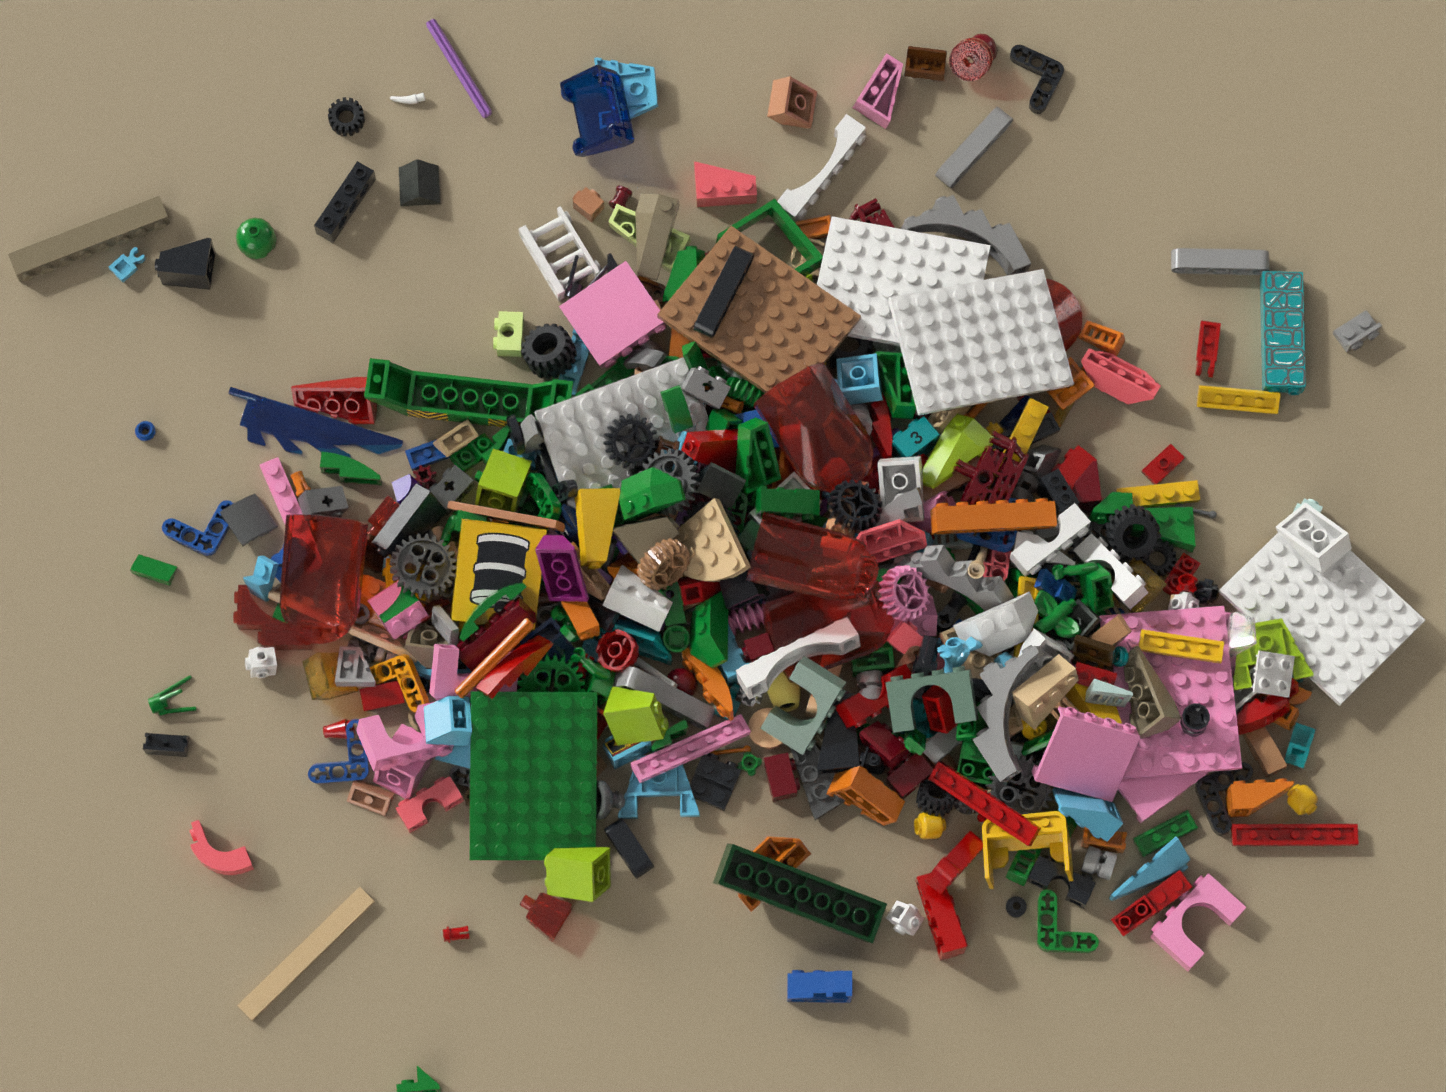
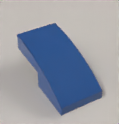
(1059, 589)

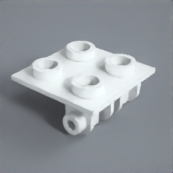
(1273, 673)

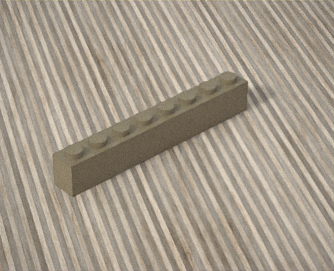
(89, 239)

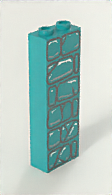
(1282, 332)

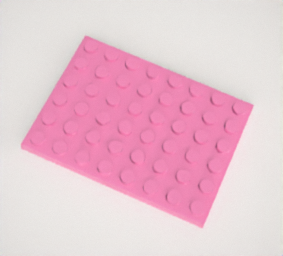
(1187, 683)

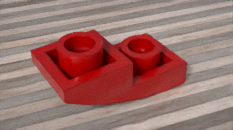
(1184, 565)

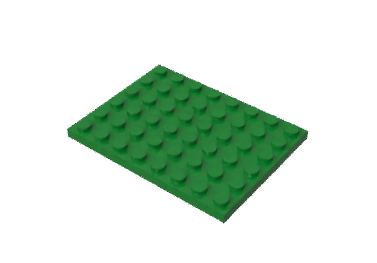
(532, 774)

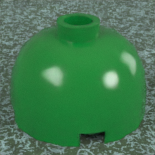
(255, 238)

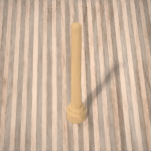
(976, 568)

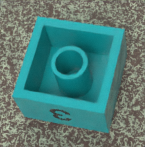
(916, 440)

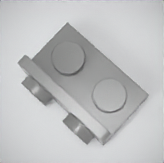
(1356, 331)

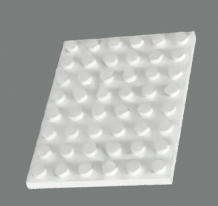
(875, 262)
(980, 342)
(577, 425)
(1339, 618)

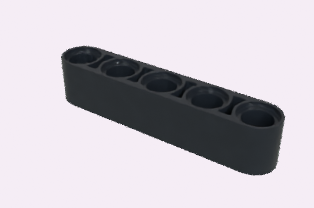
(723, 292)

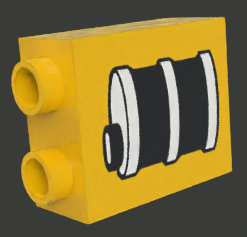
(491, 559)

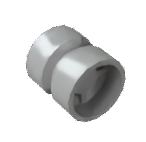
(870, 683)
(1091, 862)

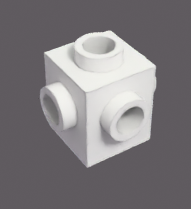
(1183, 601)
(261, 662)
(909, 918)

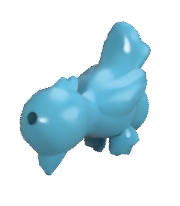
(957, 651)

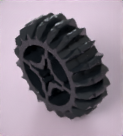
(633, 432)
(844, 508)

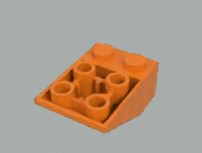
(1247, 798)

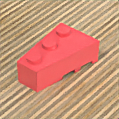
(723, 186)

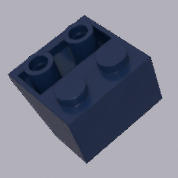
(561, 645)

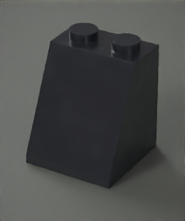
(187, 265)

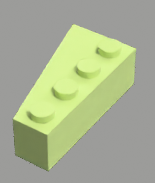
(624, 223)

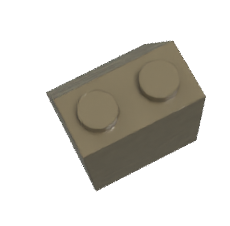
(642, 534)

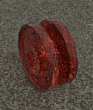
(961, 65)

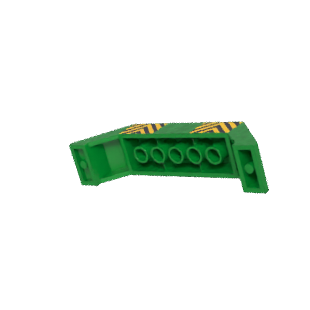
(458, 397)

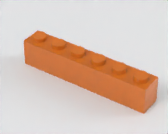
(993, 517)

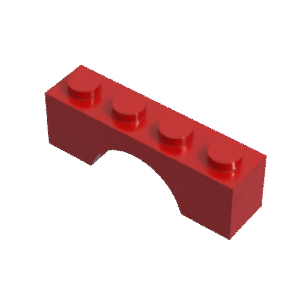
(857, 707)

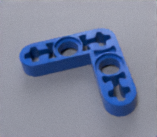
(208, 535)
(995, 541)
(354, 760)

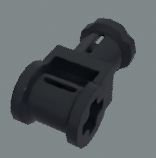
(950, 612)

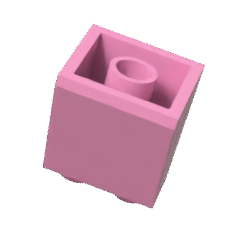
(403, 779)

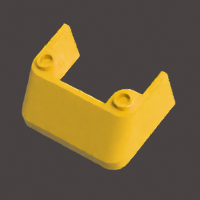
(1052, 834)

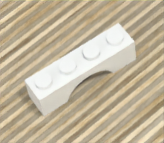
(1030, 556)
(1125, 586)

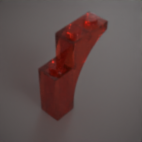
(273, 632)

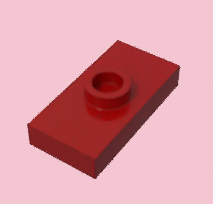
(1163, 464)

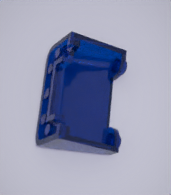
(599, 110)

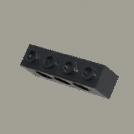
(345, 202)

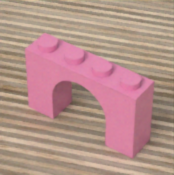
(444, 672)
(387, 753)
(1208, 894)

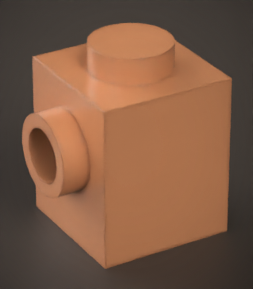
(588, 203)

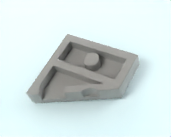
(353, 669)

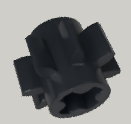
(1206, 591)

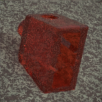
(382, 514)
(546, 913)

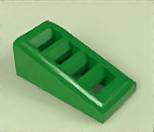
(1019, 874)

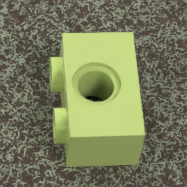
(510, 345)

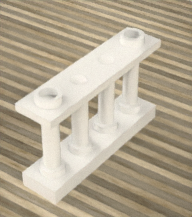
(539, 253)

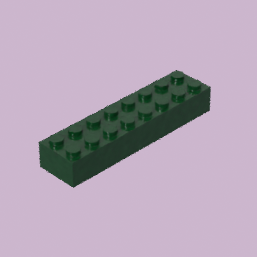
(799, 893)

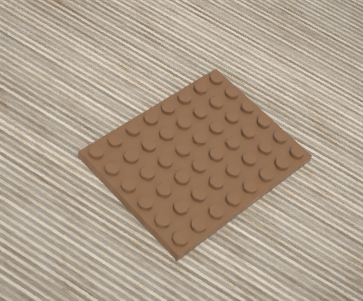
(774, 322)

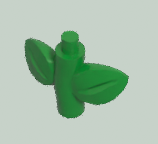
(1055, 616)

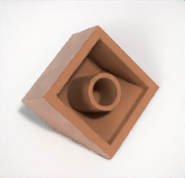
(792, 103)

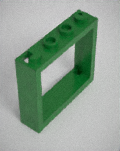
(789, 228)

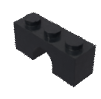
(1046, 871)

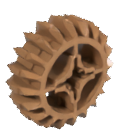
(663, 564)

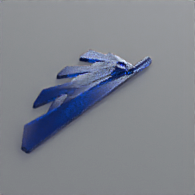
(305, 426)

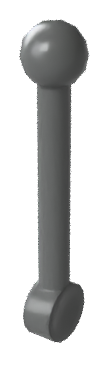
(1212, 514)

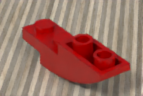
(1258, 714)
(1152, 903)

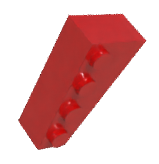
(942, 920)

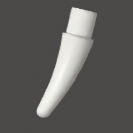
(412, 99)

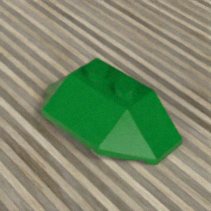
(648, 494)
(710, 631)

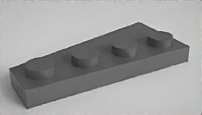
(815, 784)

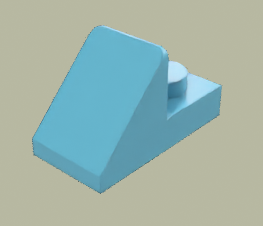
(263, 578)

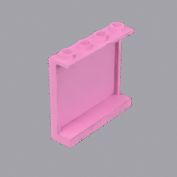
(613, 315)
(1087, 754)
(1152, 793)

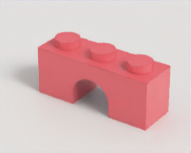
(905, 636)
(443, 792)

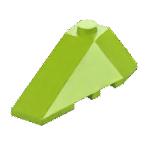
(960, 440)

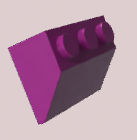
(561, 569)

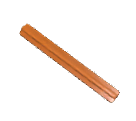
(494, 657)

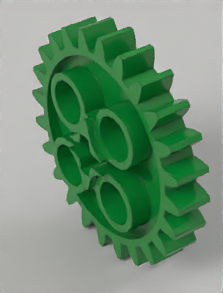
(533, 684)

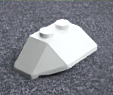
(1001, 625)

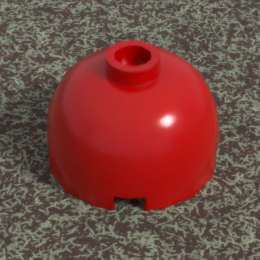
(617, 651)

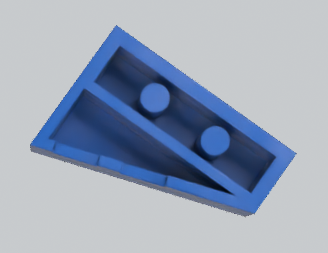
(819, 986)

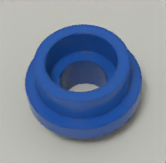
(145, 425)

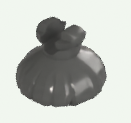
(607, 800)

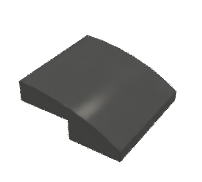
(248, 519)

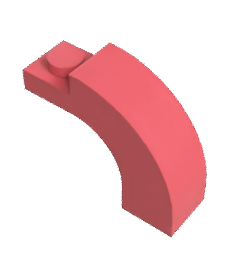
(224, 863)

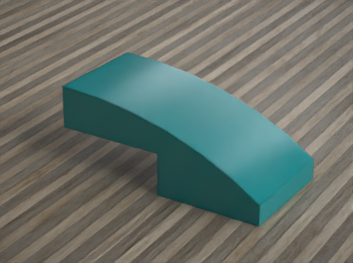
(1299, 745)

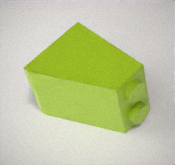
(503, 481)
(634, 716)
(578, 872)

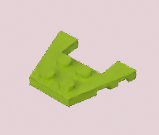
(1270, 637)

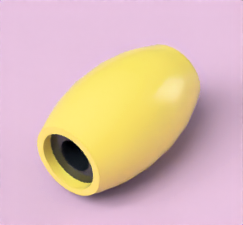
(784, 694)

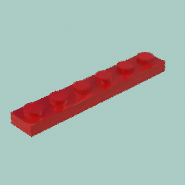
(984, 803)
(1294, 835)

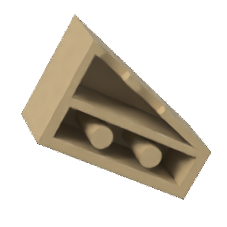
(1044, 690)

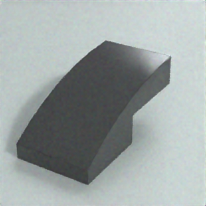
(644, 358)

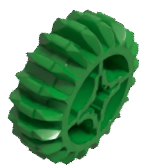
(743, 392)

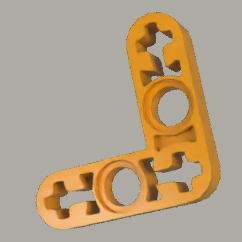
(402, 674)

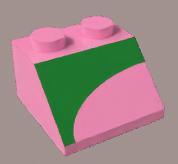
(397, 610)

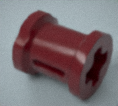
(620, 197)

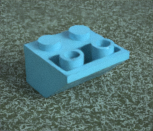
(448, 721)

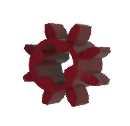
(422, 472)

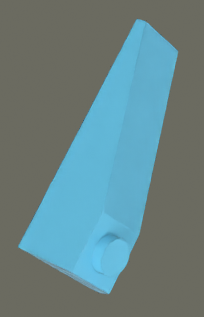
(1163, 865)

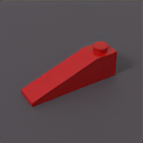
(338, 398)

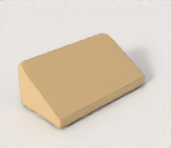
(456, 438)

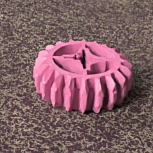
(898, 596)

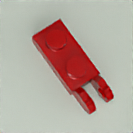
(1207, 346)

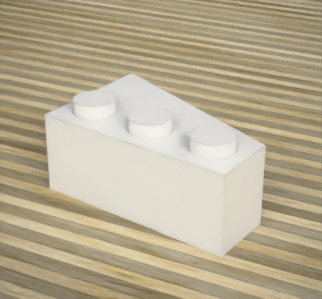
(636, 600)

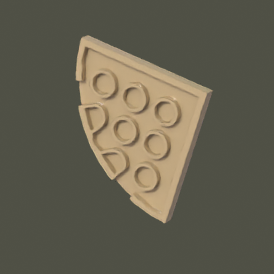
(712, 545)

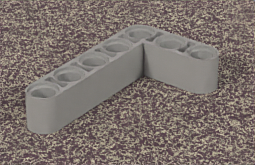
(671, 698)

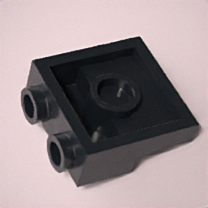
(714, 781)

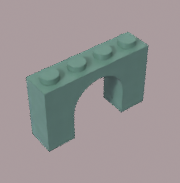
(956, 683)
(825, 689)

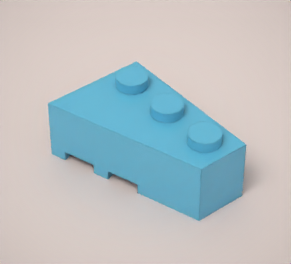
(734, 662)

